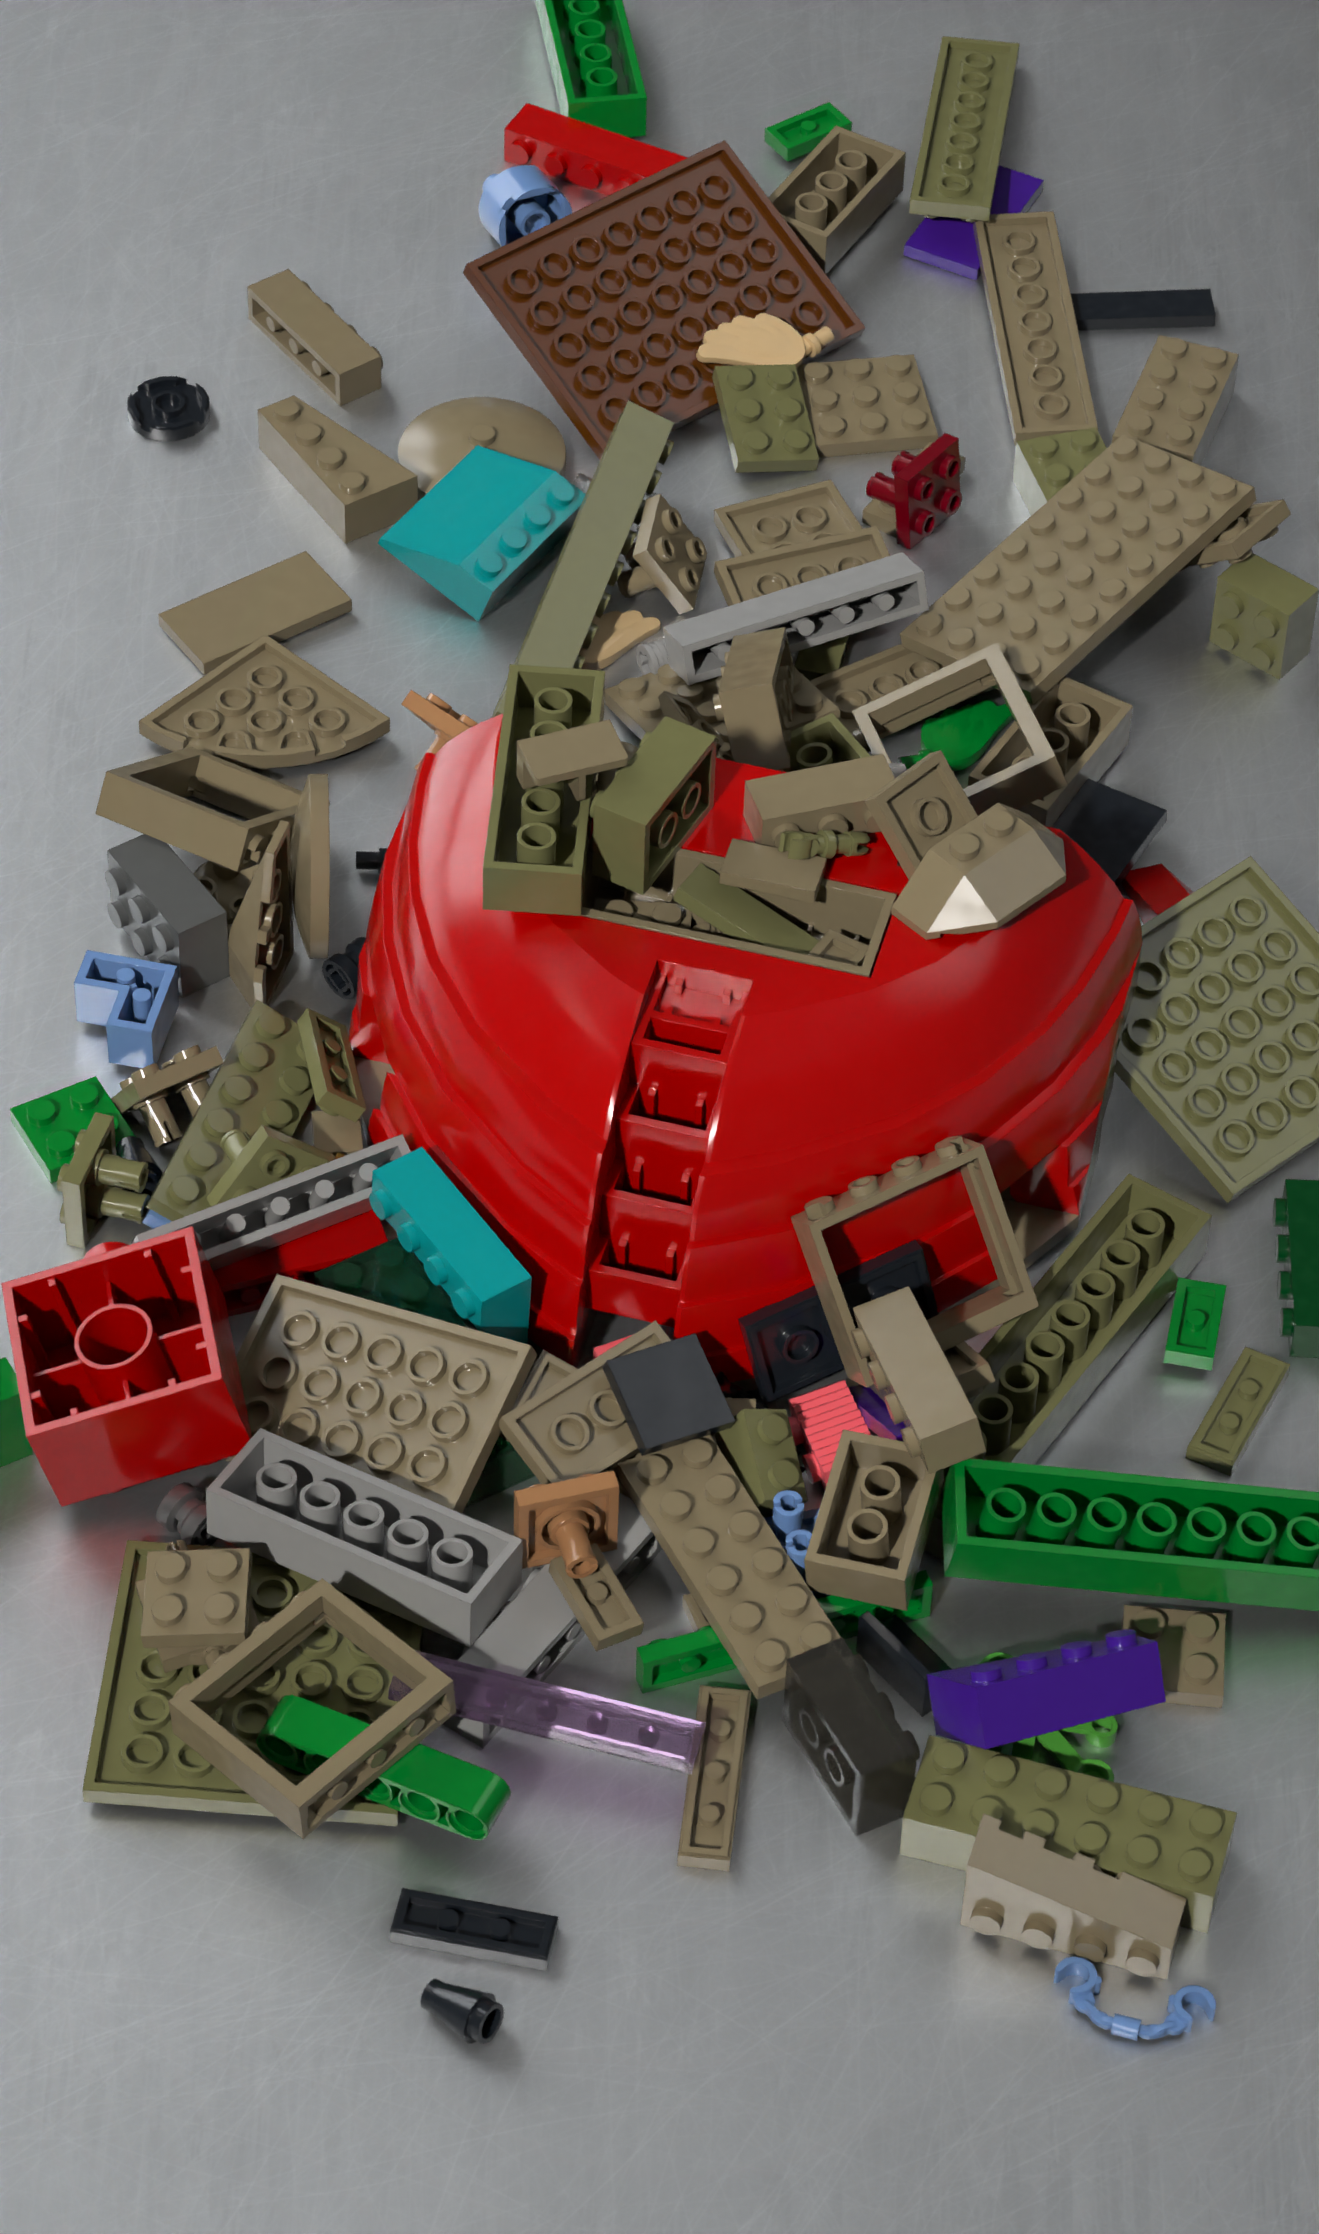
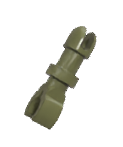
(823, 844)

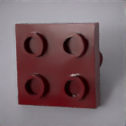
(922, 489)

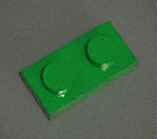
(804, 131)
(1194, 1324)

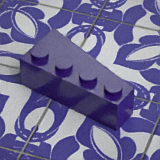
(1046, 1690)

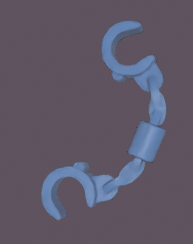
(1126, 2026)

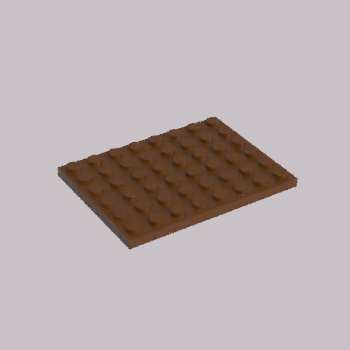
(632, 283)

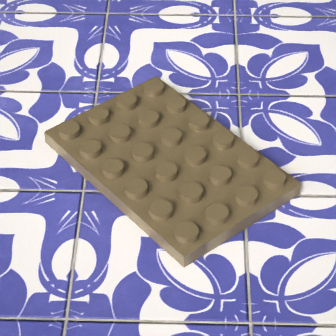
(380, 1387)

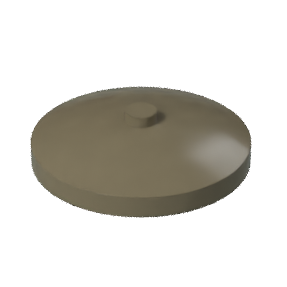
(454, 428)
(312, 866)

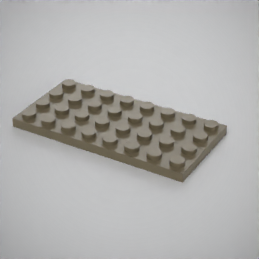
(1081, 564)

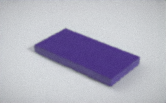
(951, 241)

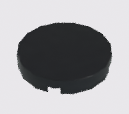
(168, 409)

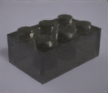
(849, 1735)

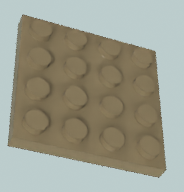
(638, 705)

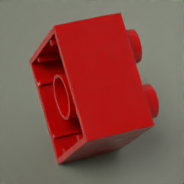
(126, 1366)

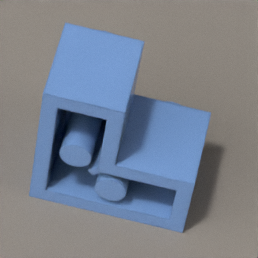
(132, 1000)

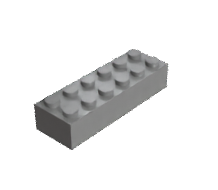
(365, 1536)

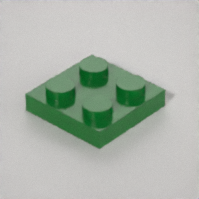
(54, 1120)

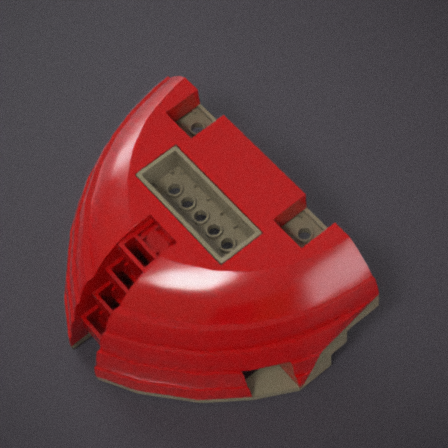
(669, 1096)

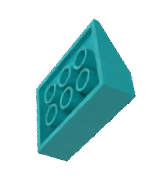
(484, 527)
(453, 1244)

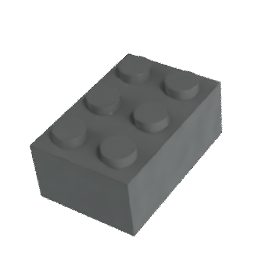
(167, 912)

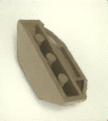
(982, 875)

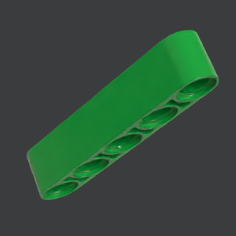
(419, 1784)

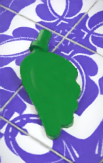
(961, 733)

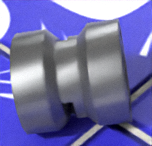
(185, 1512)

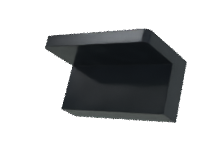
(899, 1658)

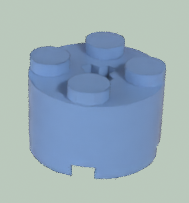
(520, 203)

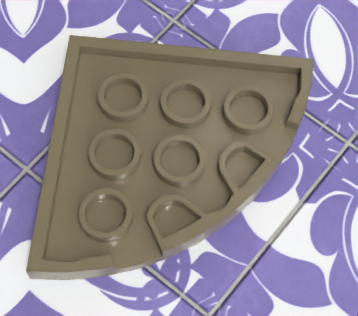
(266, 712)

